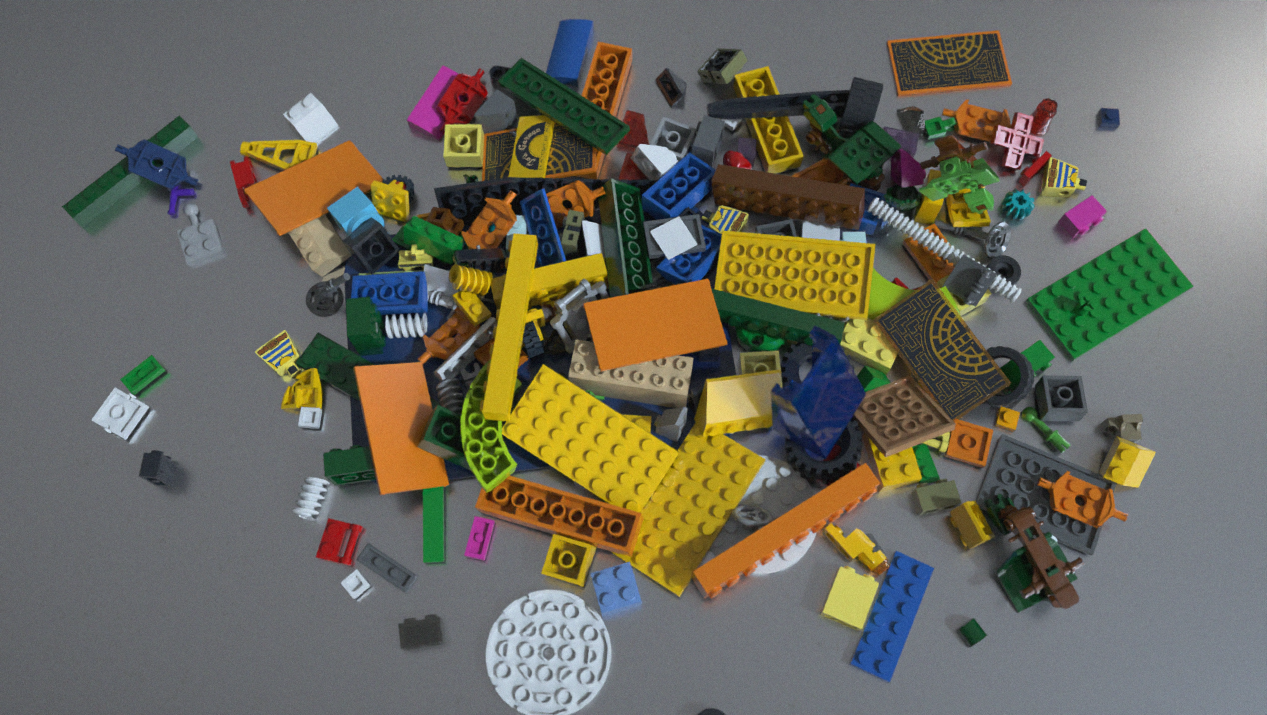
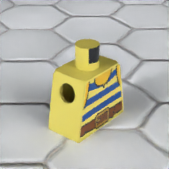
(1060, 179)
(726, 219)
(281, 355)

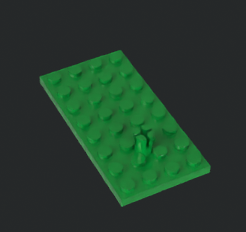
(1109, 294)

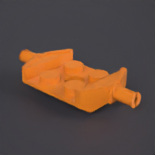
(968, 115)
(580, 197)
(495, 212)
(441, 342)
(1098, 502)

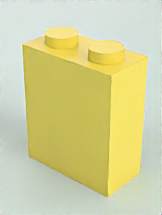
(849, 598)

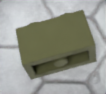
(936, 497)

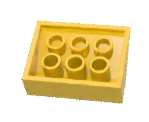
(736, 403)

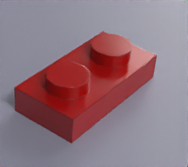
(1029, 172)

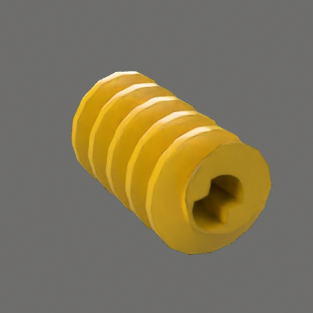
(470, 279)

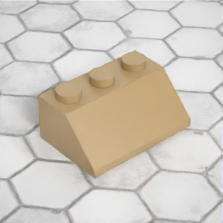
(320, 245)

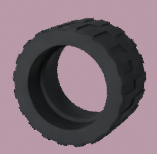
(861, 104)
(1026, 380)

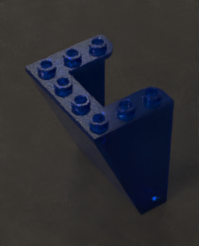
(824, 401)

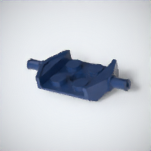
(169, 175)

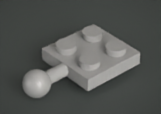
(199, 240)

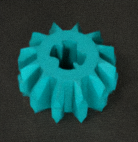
(1018, 204)

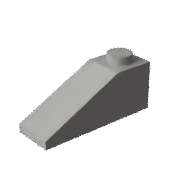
(671, 423)

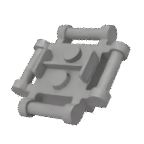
(573, 315)

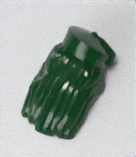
(903, 197)

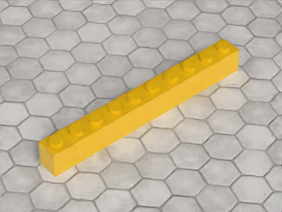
(510, 328)

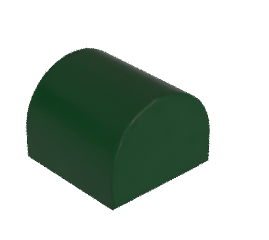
(971, 632)

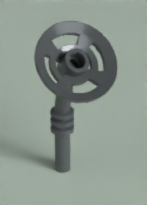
(990, 238)
(324, 296)

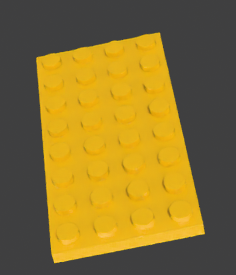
(798, 272)
(589, 441)
(691, 507)

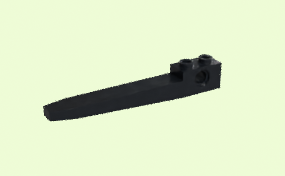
(775, 105)

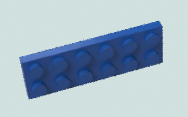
(891, 616)

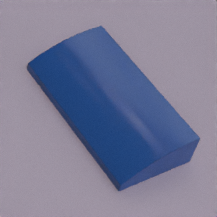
(570, 50)
(541, 223)
(692, 266)
(393, 292)

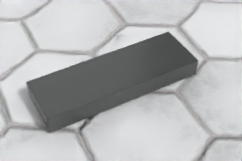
(387, 568)

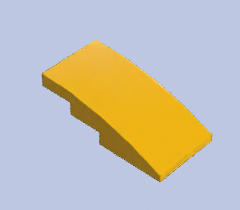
(962, 215)

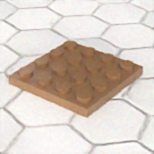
(901, 416)

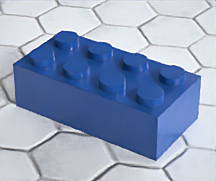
(679, 188)

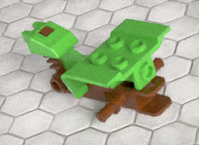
(961, 171)

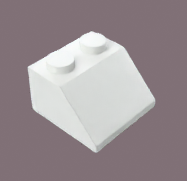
(310, 119)
(654, 160)
(593, 239)

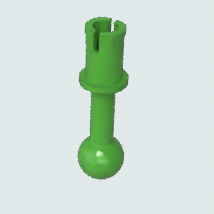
(1031, 415)

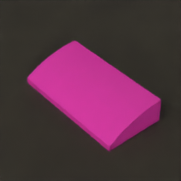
(425, 115)

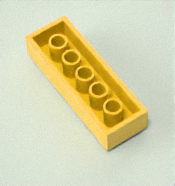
(774, 135)
(559, 279)

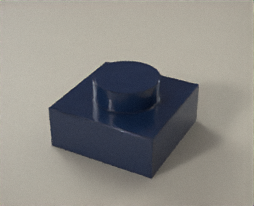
(1109, 117)

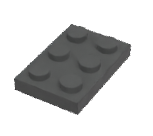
(692, 223)

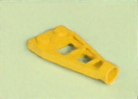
(303, 151)

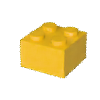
(568, 560)

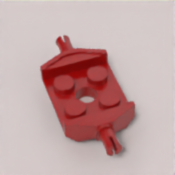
(458, 112)

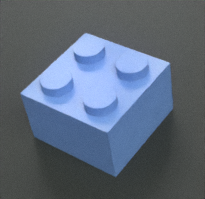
(616, 589)

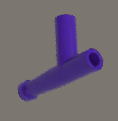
(173, 198)

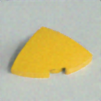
(304, 392)

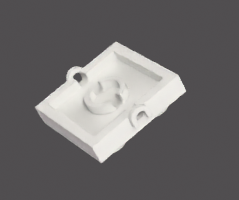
(120, 413)

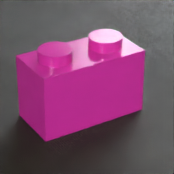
(1083, 216)

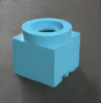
(353, 211)

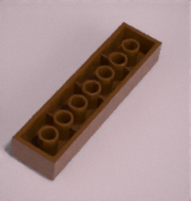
(788, 196)

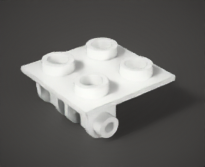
(438, 286)

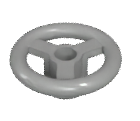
(750, 520)

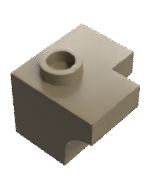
(1124, 426)

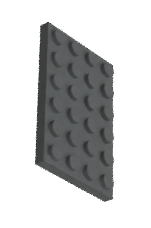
(1016, 474)

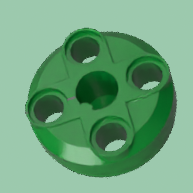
(767, 342)

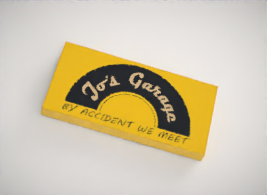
(532, 147)

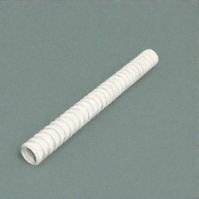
(934, 243)

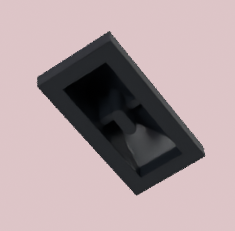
(671, 86)

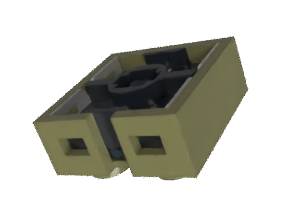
(722, 66)
(572, 236)

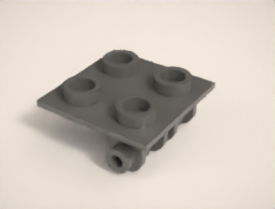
(969, 280)

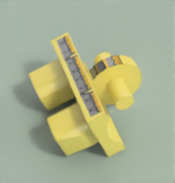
(414, 258)

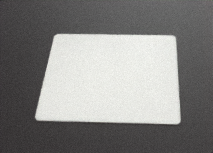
(673, 237)

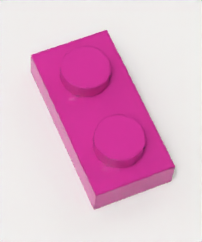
(479, 538)

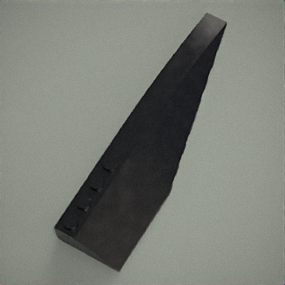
(468, 199)

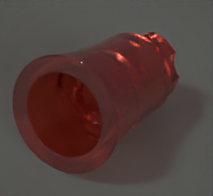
(1043, 116)

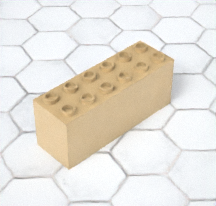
(652, 382)

